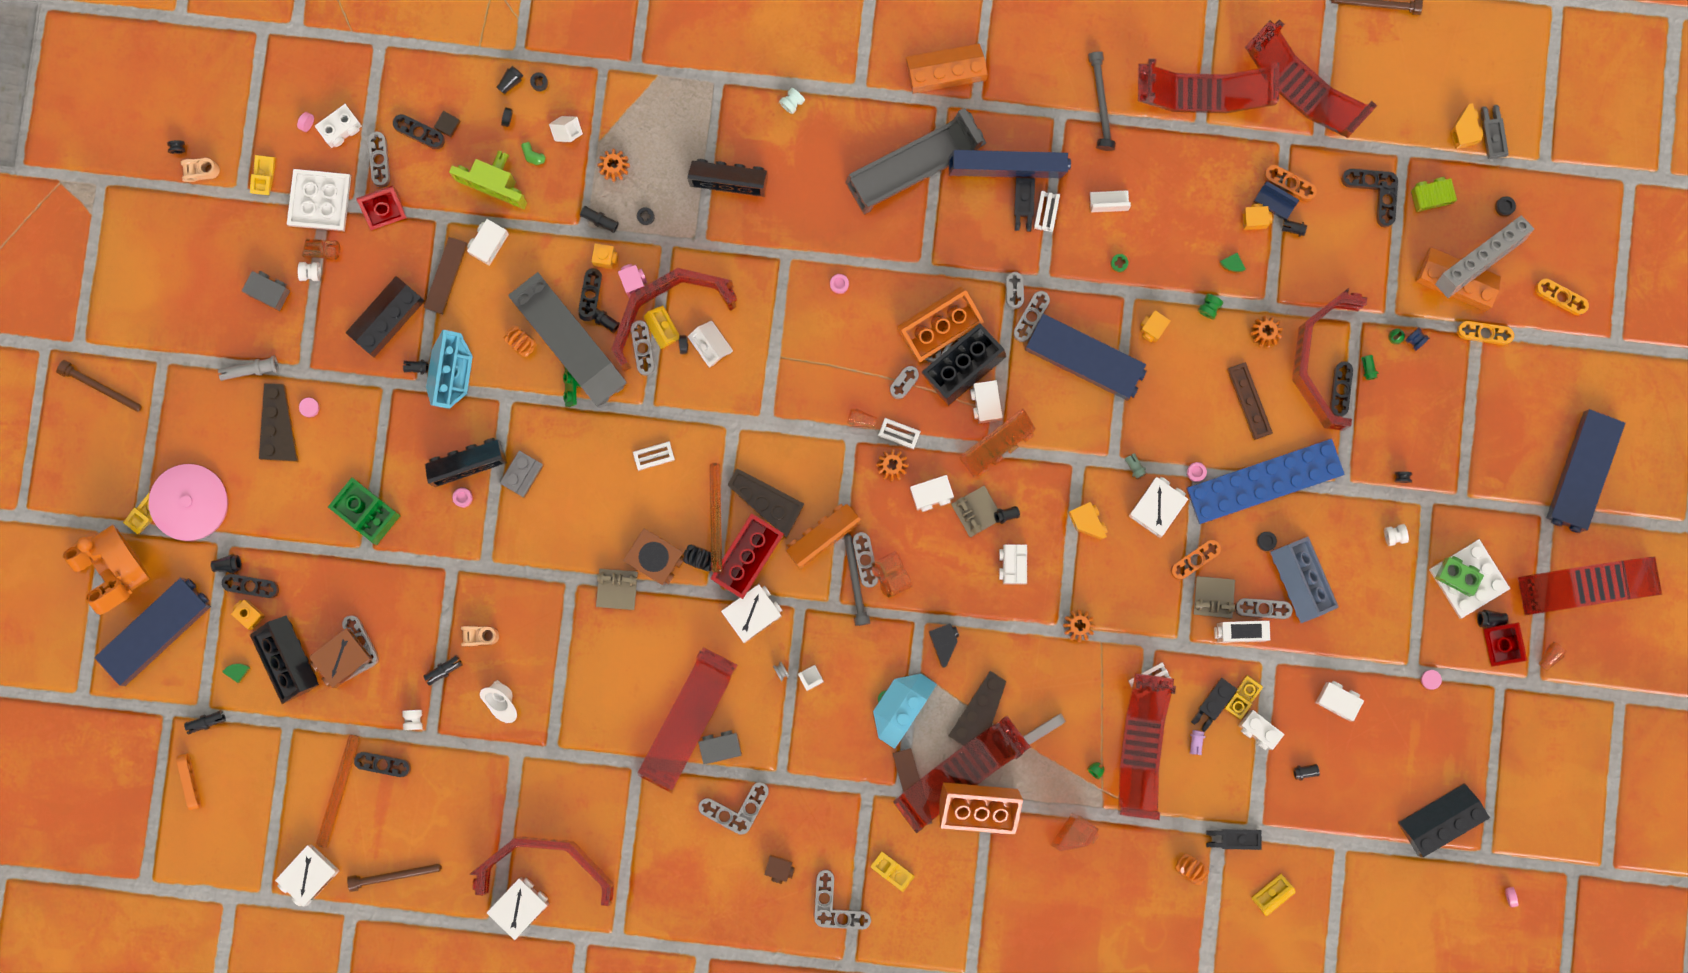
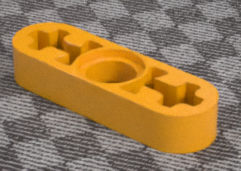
(1576, 298)
(1498, 339)

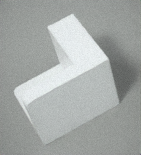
(565, 129)
(810, 678)

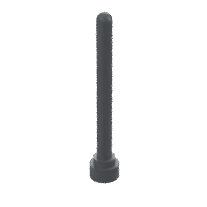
(1096, 59)
(861, 616)

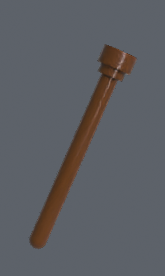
(1414, 7)
(66, 369)
(355, 882)

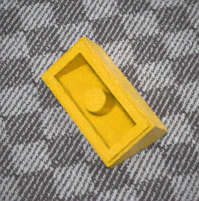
(661, 326)
(1273, 894)

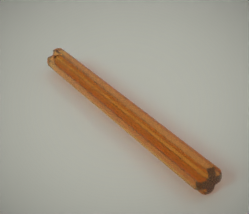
(715, 514)
(337, 792)

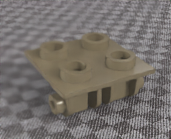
(976, 511)
(616, 589)
(1214, 597)

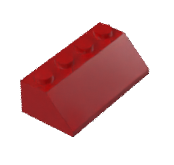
(747, 556)

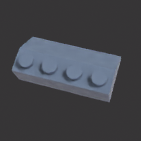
(1304, 580)

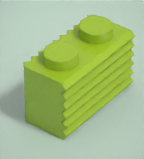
(1434, 194)

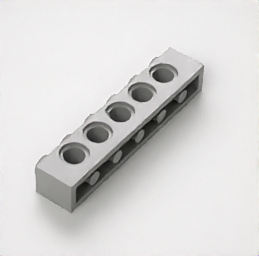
(1484, 256)

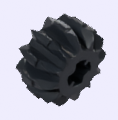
(697, 557)

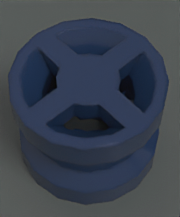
(1417, 339)

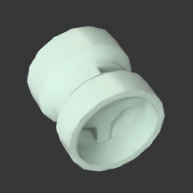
(791, 101)

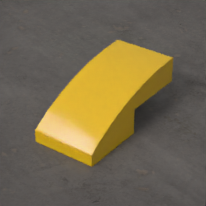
(263, 175)
(139, 517)
(892, 871)

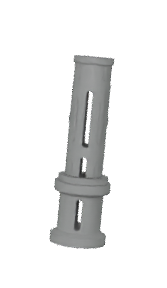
(257, 367)

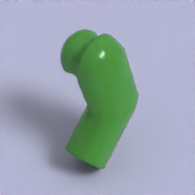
(532, 157)

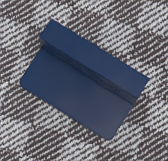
(1277, 200)

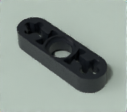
(404, 130)
(593, 301)
(1338, 375)
(236, 578)
(395, 772)

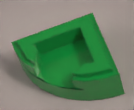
(1233, 263)
(236, 671)

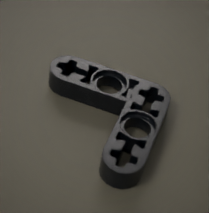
(1383, 189)

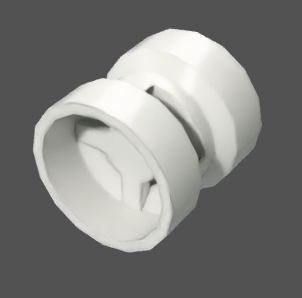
(309, 271)
(1396, 535)
(412, 720)

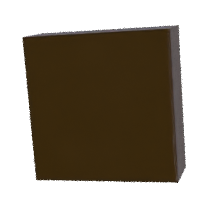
(447, 124)

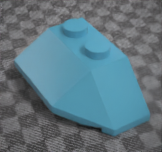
(448, 370)
(901, 706)

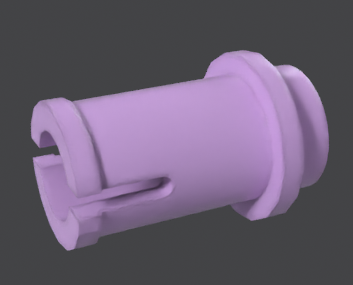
(1197, 742)

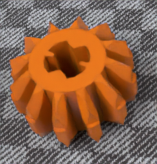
(608, 170)
(1270, 326)
(519, 341)
(899, 465)
(1083, 620)
(1192, 869)

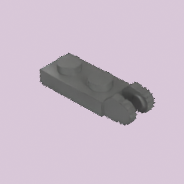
(1494, 133)

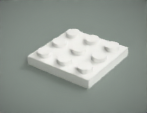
(319, 200)
(1490, 587)

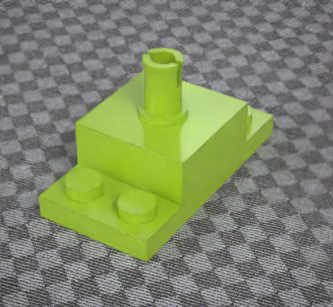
(491, 180)

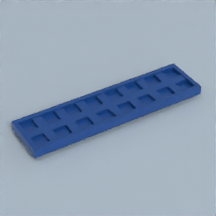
(1265, 481)

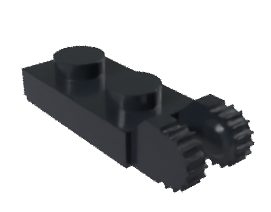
(1024, 201)
(1215, 703)
(1237, 839)

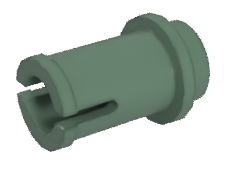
(1135, 466)

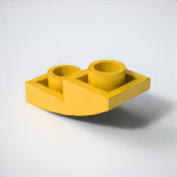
(1244, 697)

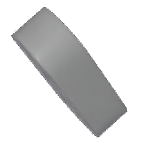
(1019, 290)
(907, 385)

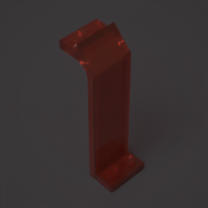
(687, 720)

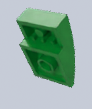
(364, 511)

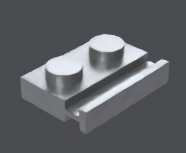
(521, 474)

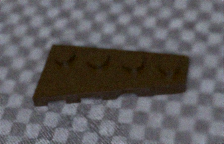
(276, 426)
(769, 502)
(980, 711)

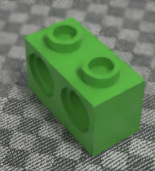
(1458, 580)

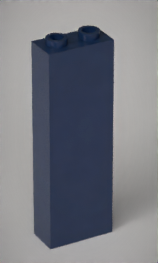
(1008, 164)
(1086, 357)
(1585, 471)
(153, 631)

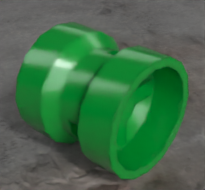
(1210, 306)

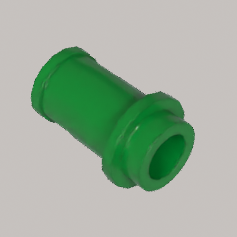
(1369, 367)

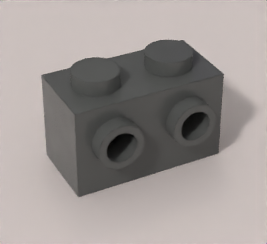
(265, 290)
(720, 748)

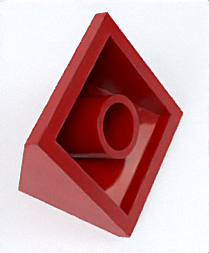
(381, 207)
(1505, 644)

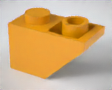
(1466, 129)
(1086, 521)

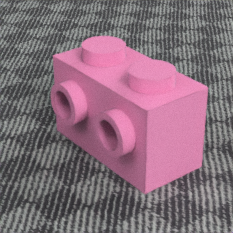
(632, 278)

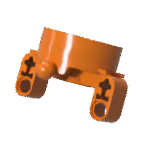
(114, 563)

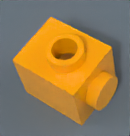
(1256, 217)
(604, 256)
(1154, 326)
(247, 614)

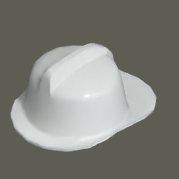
(499, 701)

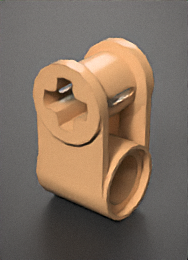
(195, 169)
(476, 636)

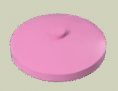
(188, 502)

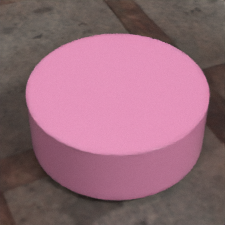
(305, 121)
(839, 284)
(309, 407)
(1196, 472)
(462, 497)
(1431, 679)
(1511, 897)

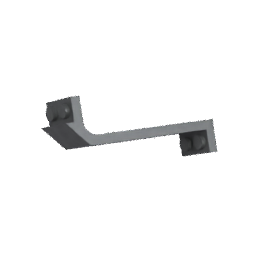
(913, 161)
(567, 339)

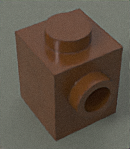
(779, 869)

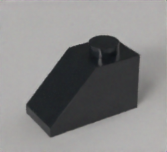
(944, 642)

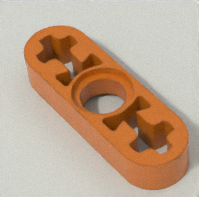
(1280, 172)
(1204, 547)
(188, 781)

